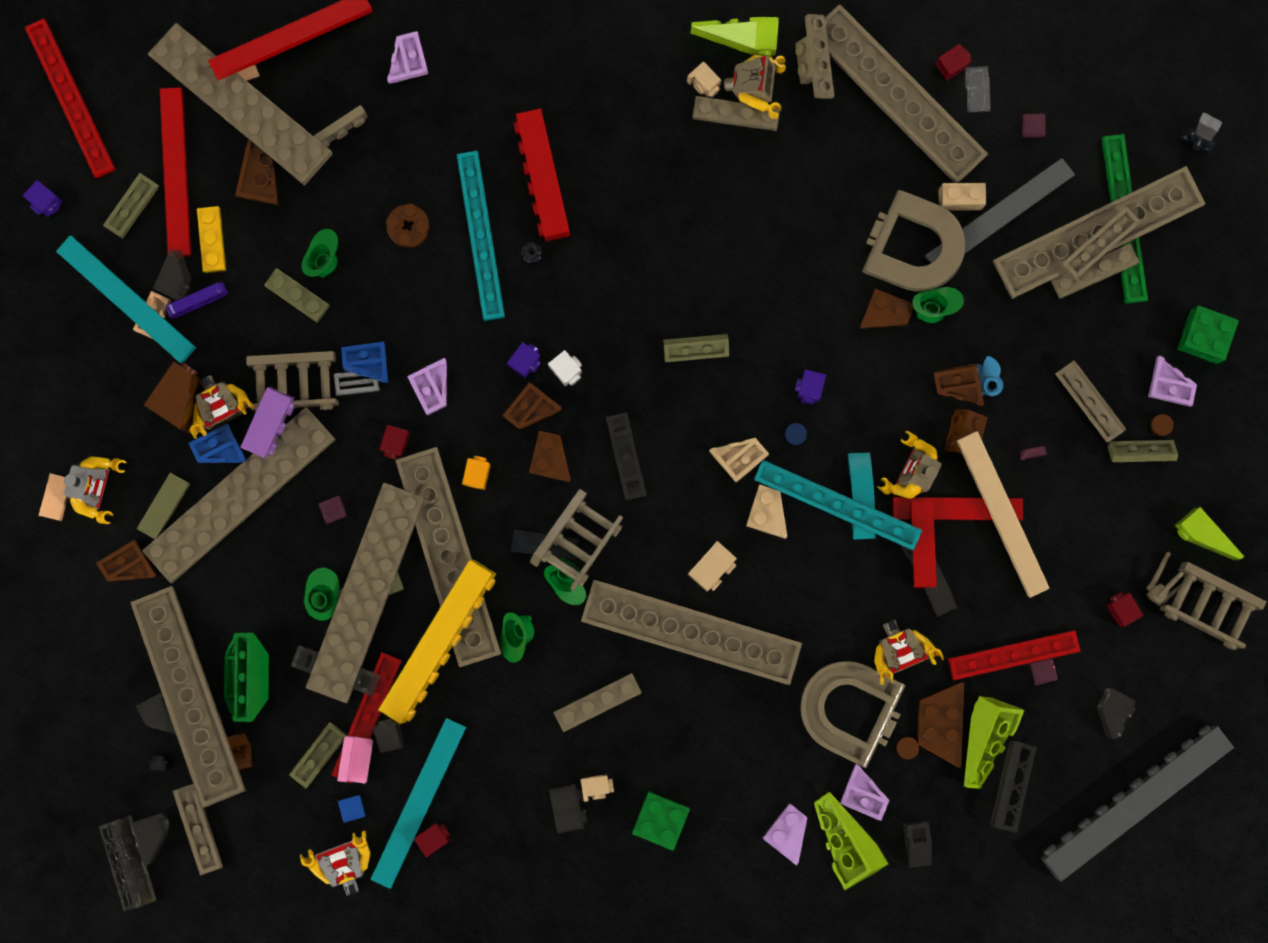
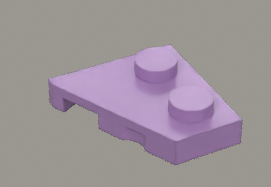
(407, 59)
(1171, 385)
(431, 386)
(864, 795)
(788, 833)

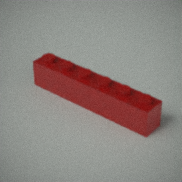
(542, 174)

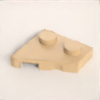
(739, 457)
(768, 512)

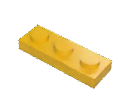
(211, 239)

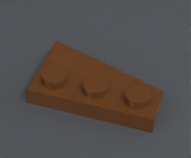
(257, 176)

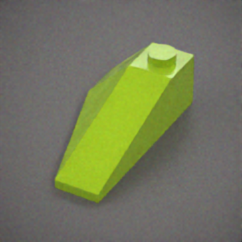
(751, 37)
(989, 728)
(852, 848)

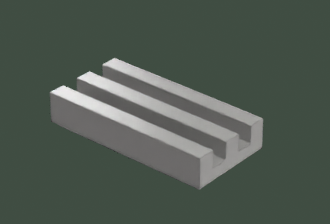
(337, 376)

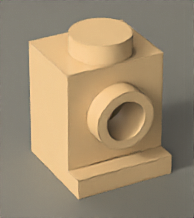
(704, 80)
(596, 787)

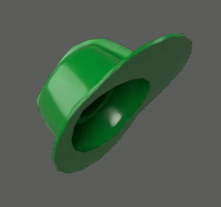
(321, 255)
(937, 303)
(562, 583)
(321, 594)
(515, 635)

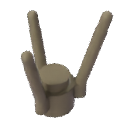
(1161, 594)

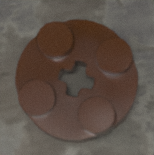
(407, 238)

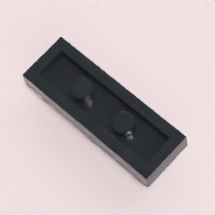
(529, 542)

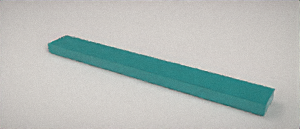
(480, 236)
(126, 299)
(838, 505)
(418, 803)

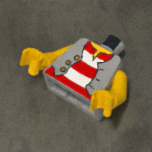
(87, 483)
(341, 863)

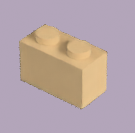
(962, 196)
(712, 567)

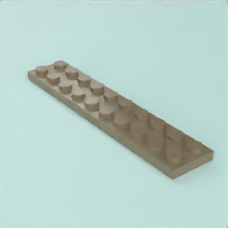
(901, 96)
(241, 105)
(1152, 205)
(237, 497)
(446, 547)
(365, 592)
(691, 632)
(188, 697)

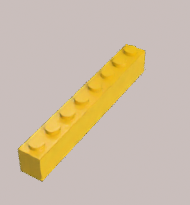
(437, 642)

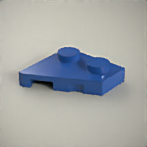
(366, 360)
(218, 447)

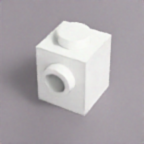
(566, 368)

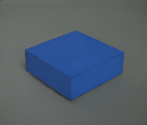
(351, 808)

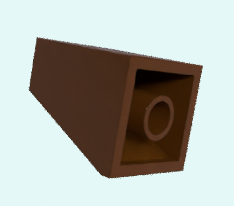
(176, 396)

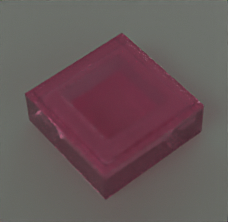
(1033, 125)
(1033, 453)
(333, 510)
(1043, 671)

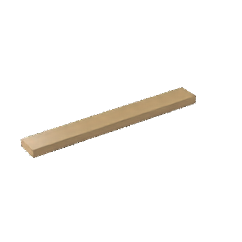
(1002, 514)

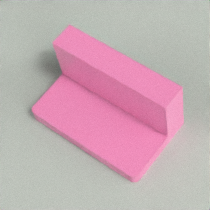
(355, 759)

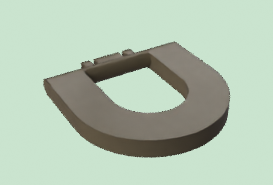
(910, 276)
(834, 739)

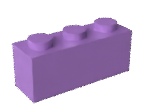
(268, 423)

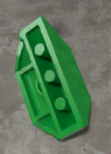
(245, 677)

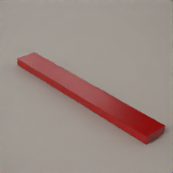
(288, 37)
(70, 98)
(175, 170)

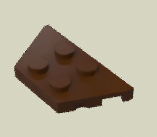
(942, 723)

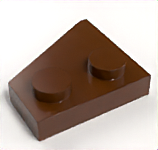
(886, 311)
(960, 383)
(530, 407)
(549, 458)
(126, 564)

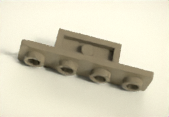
(814, 57)

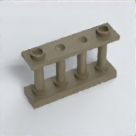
(301, 361)
(567, 521)
(1230, 594)

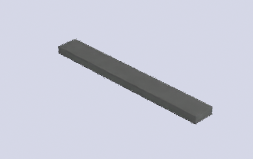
(1011, 206)

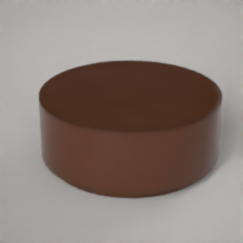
(1161, 425)
(907, 748)

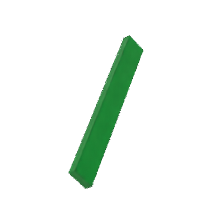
(1120, 186)

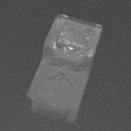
(977, 89)

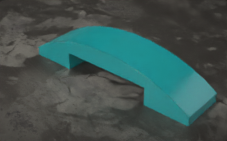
(861, 487)

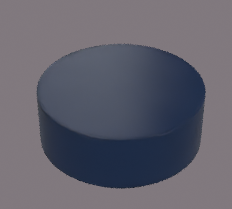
(795, 434)

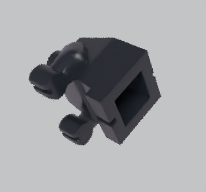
(1203, 133)

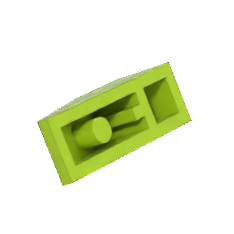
(1202, 531)

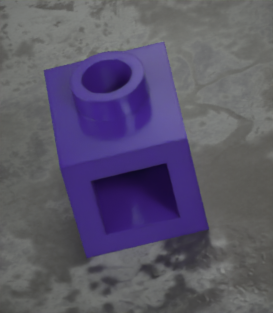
(42, 199)
(525, 359)
(810, 386)

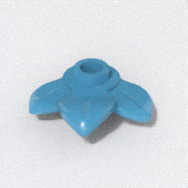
(990, 372)

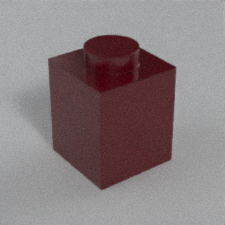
(954, 62)
(394, 442)
(1124, 609)
(432, 838)

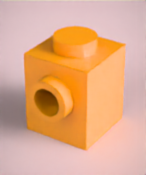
(476, 473)

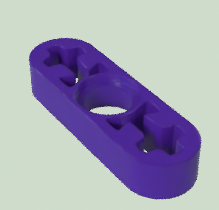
(196, 300)

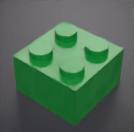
(1208, 334)
(660, 820)

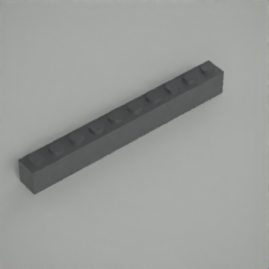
(1136, 802)

